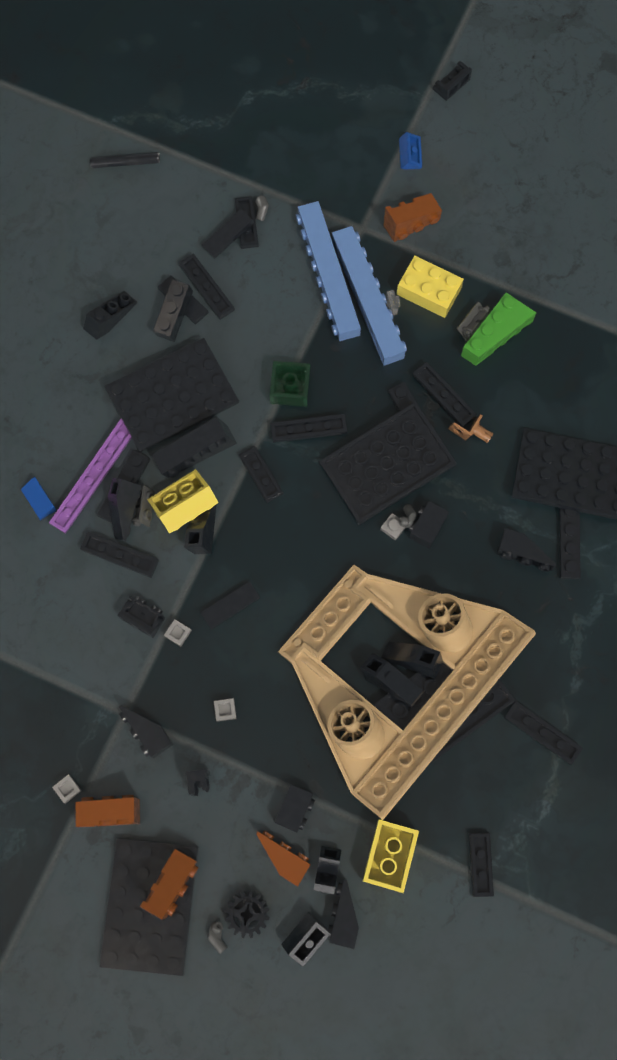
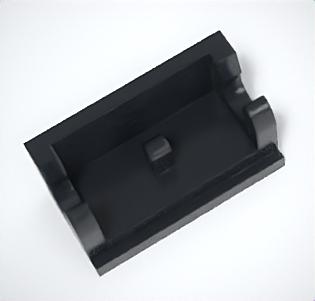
(453, 81)
(197, 779)

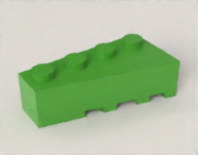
(499, 326)

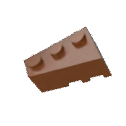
(411, 216)
(107, 811)
(170, 885)

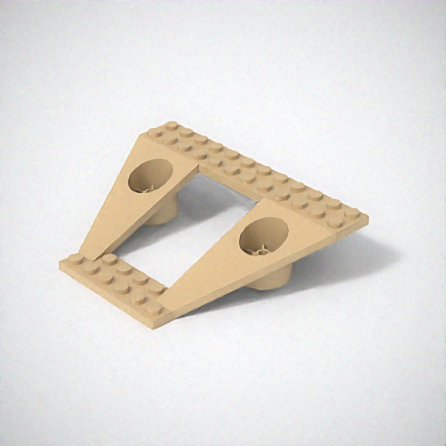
(387, 758)

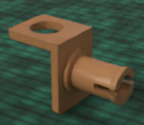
(475, 429)

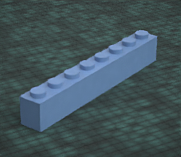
(329, 271)
(368, 296)

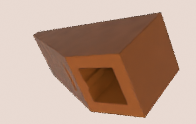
(288, 865)

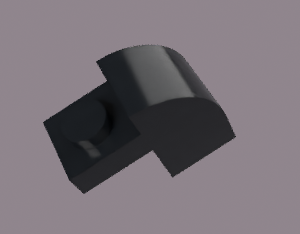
(327, 870)

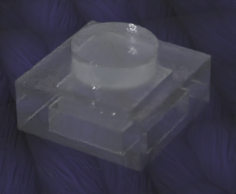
(393, 301)

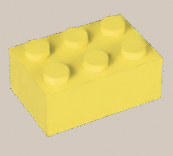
(429, 286)
(183, 501)
(390, 856)

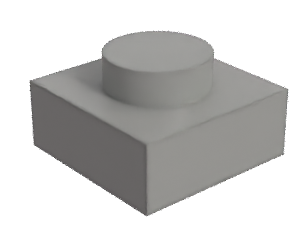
(392, 527)
(177, 633)
(225, 710)
(66, 789)

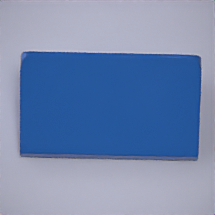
(410, 151)
(38, 499)

